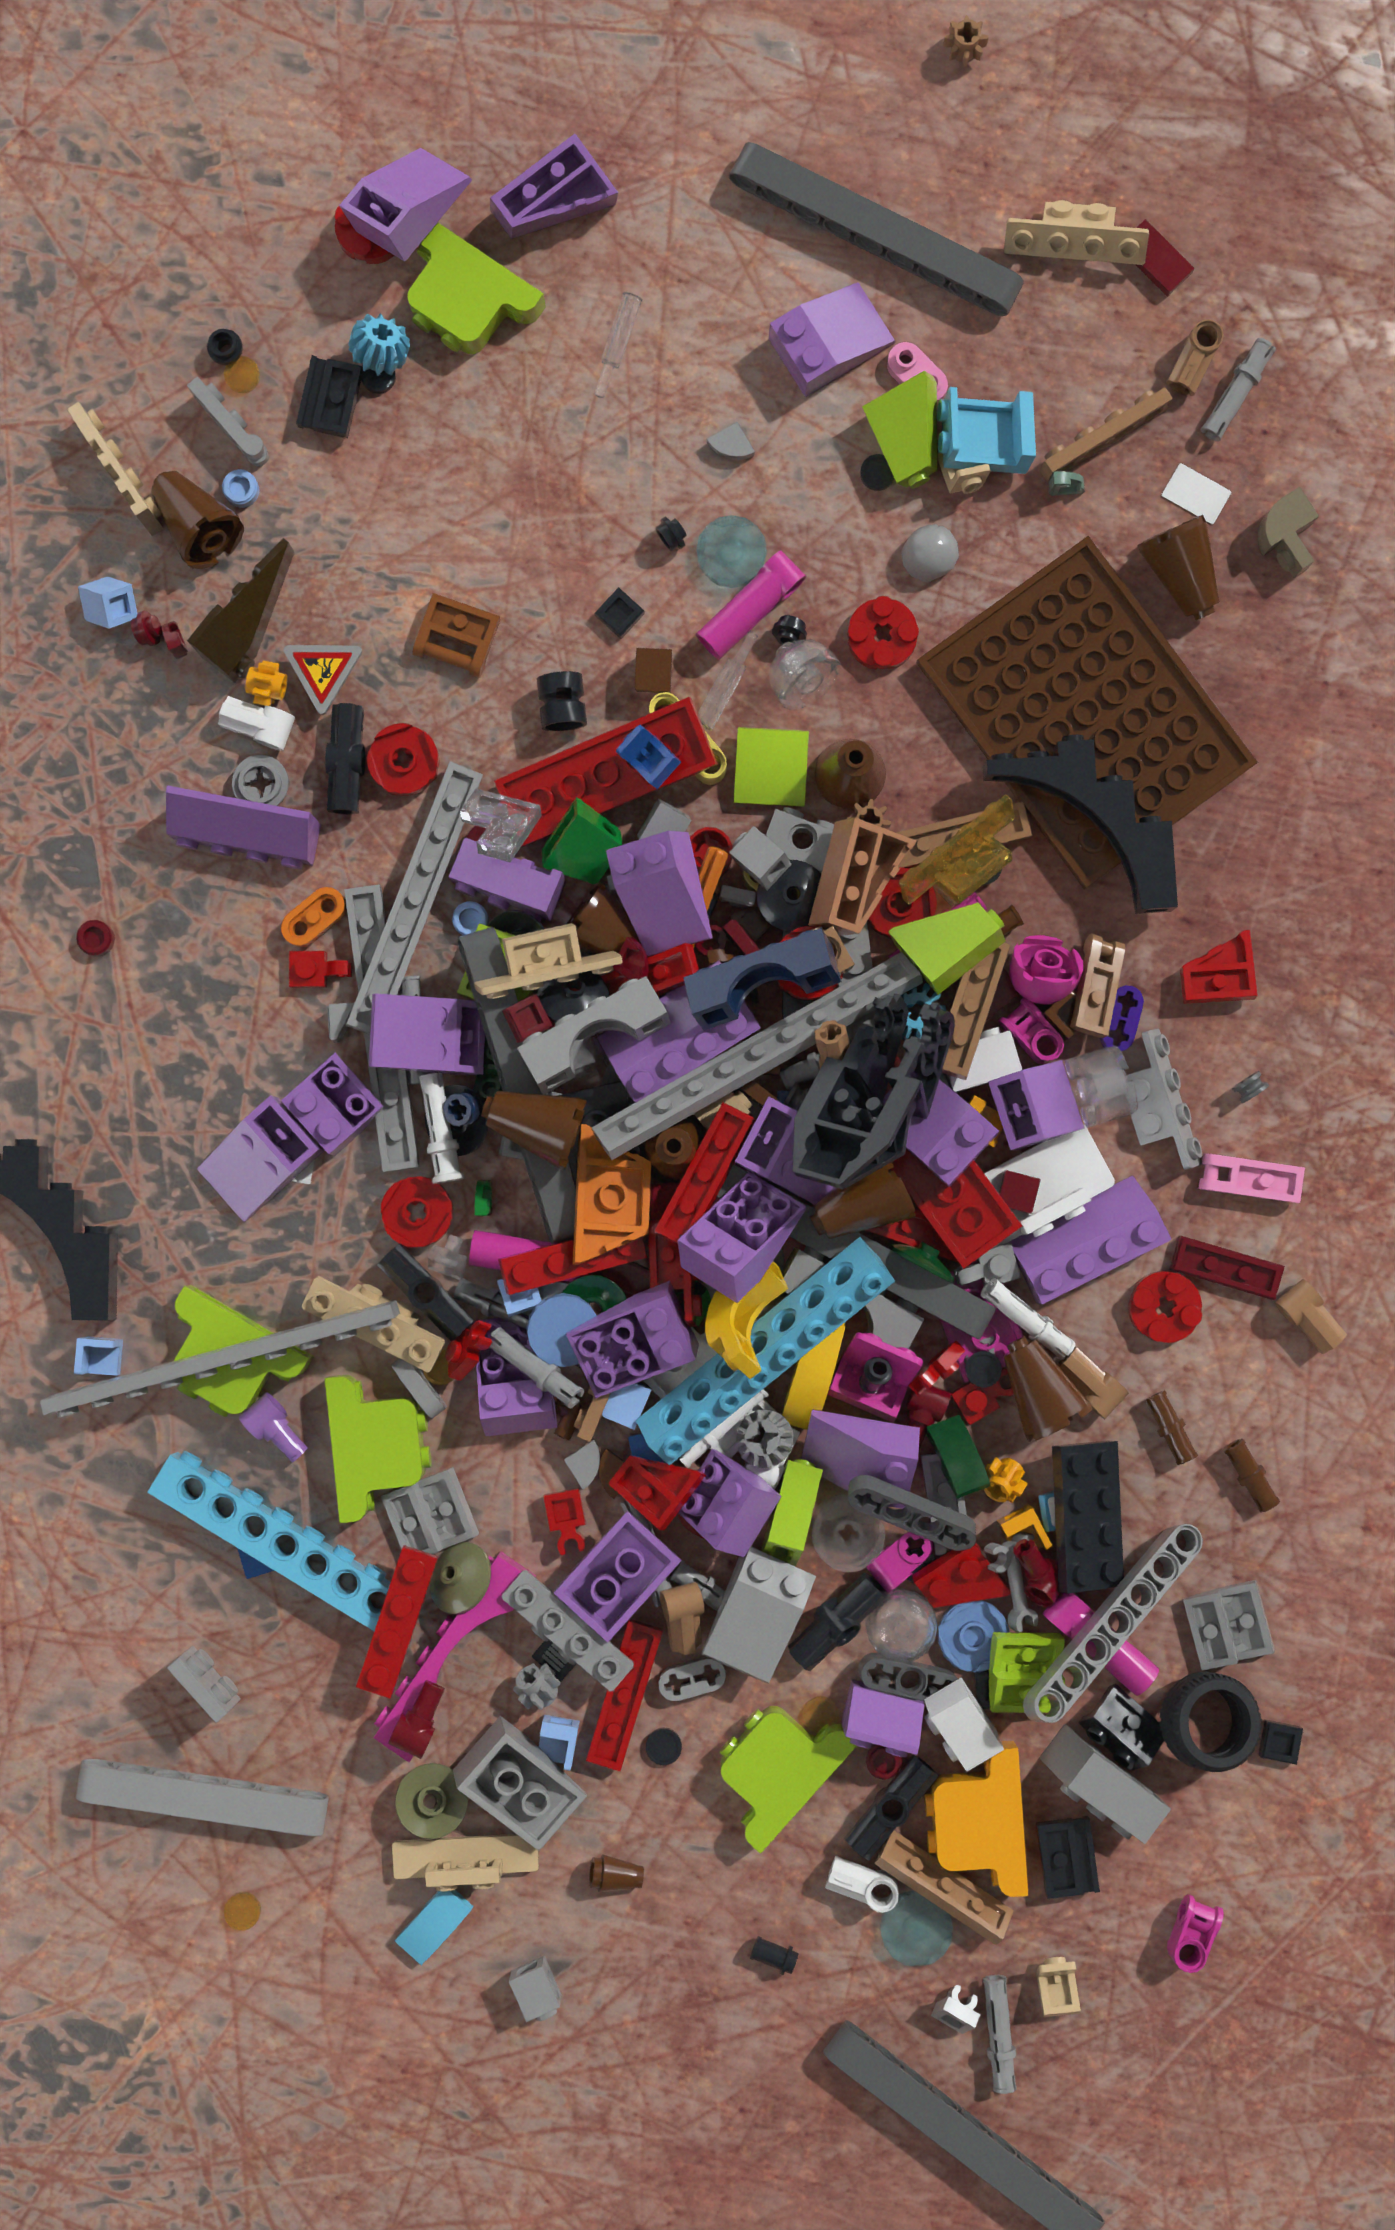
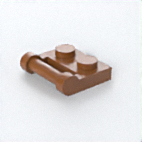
(459, 624)

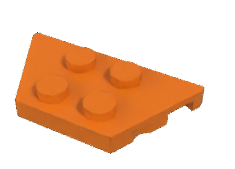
(610, 1199)

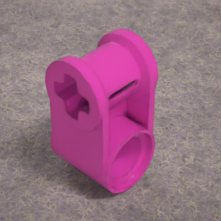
(1031, 1030)
(896, 1562)
(1195, 1931)

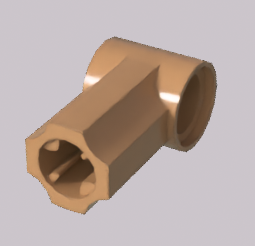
(1195, 358)
(831, 1041)
(1305, 1309)
(1097, 1386)
(682, 1612)

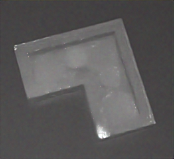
(505, 819)

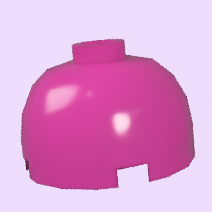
(1044, 969)

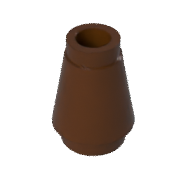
(614, 1874)

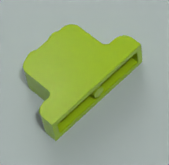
(467, 293)
(220, 1326)
(372, 1445)
(779, 1769)

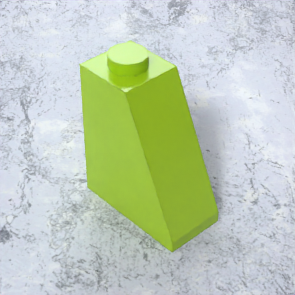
(907, 428)
(949, 943)
(793, 1513)

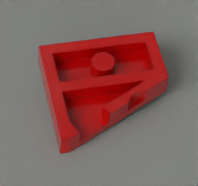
(1222, 973)
(655, 1488)
(960, 1578)

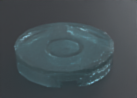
(731, 551)
(916, 1930)

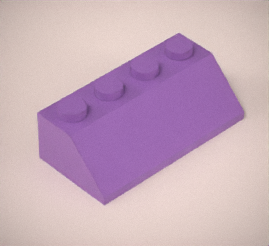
(241, 826)
(674, 1049)
(1109, 1233)

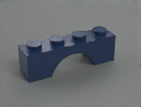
(719, 991)

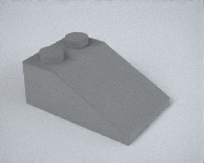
(758, 1614)
(518, 1783)

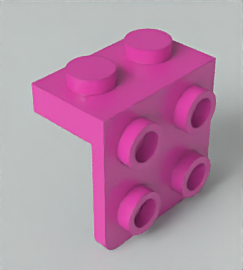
(888, 1399)

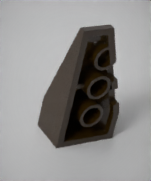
(233, 634)

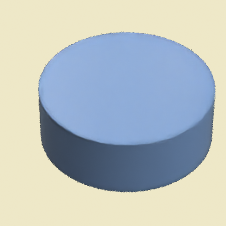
(240, 488)
(468, 916)

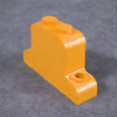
(981, 1821)

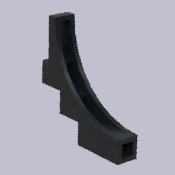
(1071, 775)
(86, 1257)

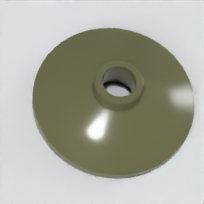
(460, 1578)
(449, 1805)

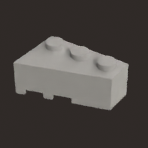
(1104, 1785)

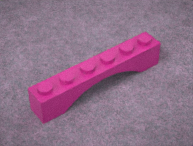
(503, 1573)

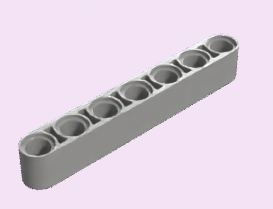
(1098, 1629)
(202, 1797)

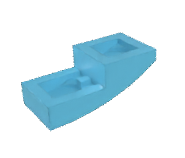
(433, 1924)

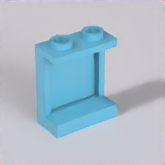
(987, 432)

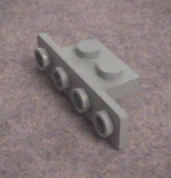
(1160, 1104)
(576, 1639)

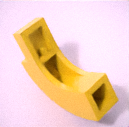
(730, 1323)
(812, 1380)

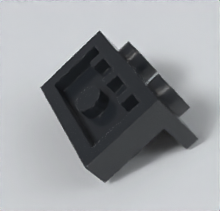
(1124, 1729)

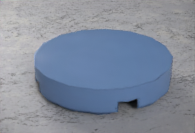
(551, 1322)
(967, 1634)

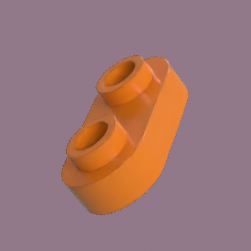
(312, 914)

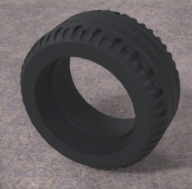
(1244, 1727)

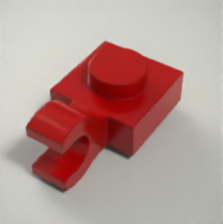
(311, 969)

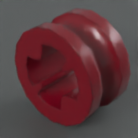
(721, 940)

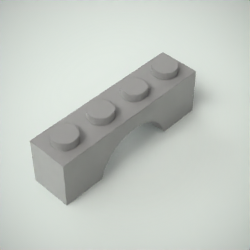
(630, 1010)
(889, 1320)

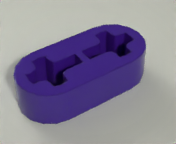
(1131, 1018)

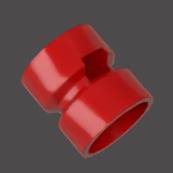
(710, 837)

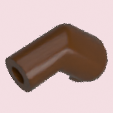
(568, 1417)

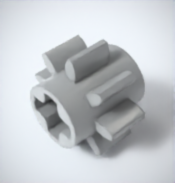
(536, 1686)

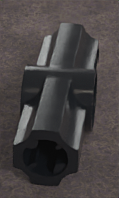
(345, 759)
(409, 1275)
(837, 1621)
(876, 1825)

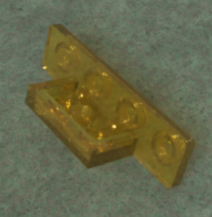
(965, 859)

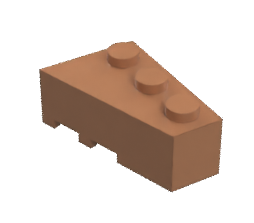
(855, 874)

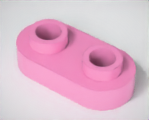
(920, 362)

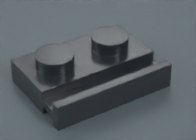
(329, 396)
(1067, 1857)

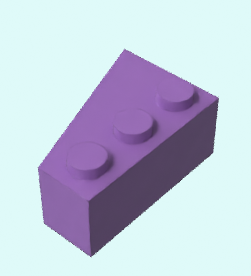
(553, 191)
(507, 883)

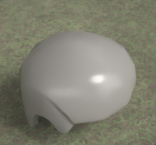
(930, 552)

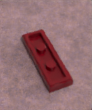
(1227, 1267)

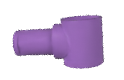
(267, 1421)

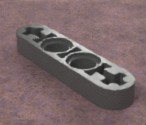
(874, 1495)

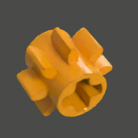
(266, 683)
(1005, 1480)

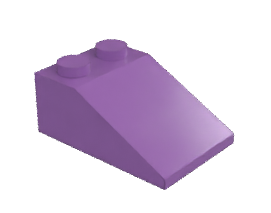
(829, 337)
(661, 890)
(949, 1136)
(861, 1446)
(617, 1576)

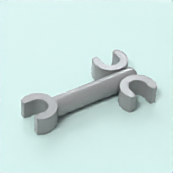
(1008, 1561)

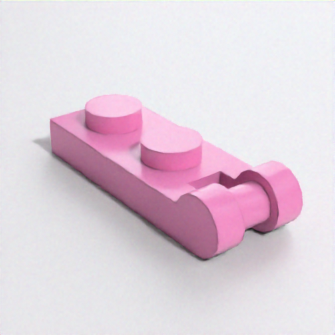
(1253, 1178)

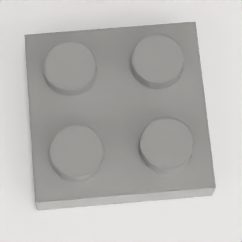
(211, 1691)

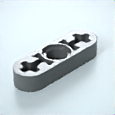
(882, 1682)

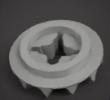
(248, 772)
(776, 1449)

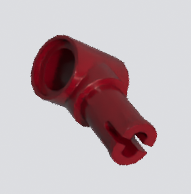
(926, 1408)
(1040, 1572)
(415, 1727)

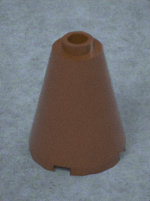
(196, 520)
(1185, 566)
(850, 773)
(602, 922)
(537, 1122)
(669, 1166)
(864, 1205)
(1041, 1390)

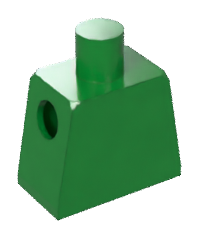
(581, 844)

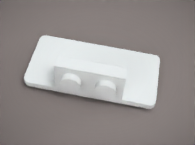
(1069, 1175)

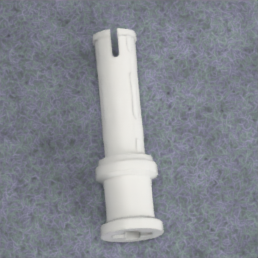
(442, 1145)

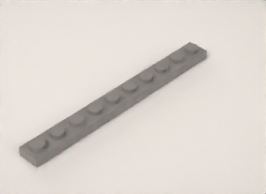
(753, 1057)
(205, 1364)

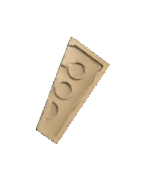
(109, 455)

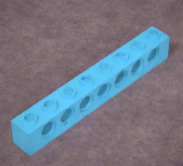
(778, 1343)
(171, 1489)

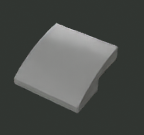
(431, 1513)
(1229, 1625)

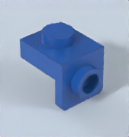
(648, 756)

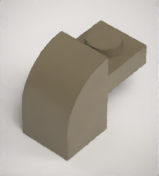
(1281, 529)

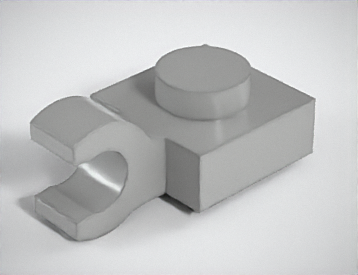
(995, 1263)

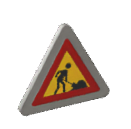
(322, 670)

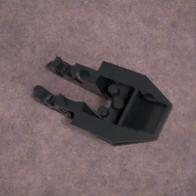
(842, 1123)

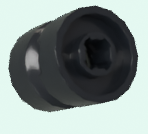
(564, 713)

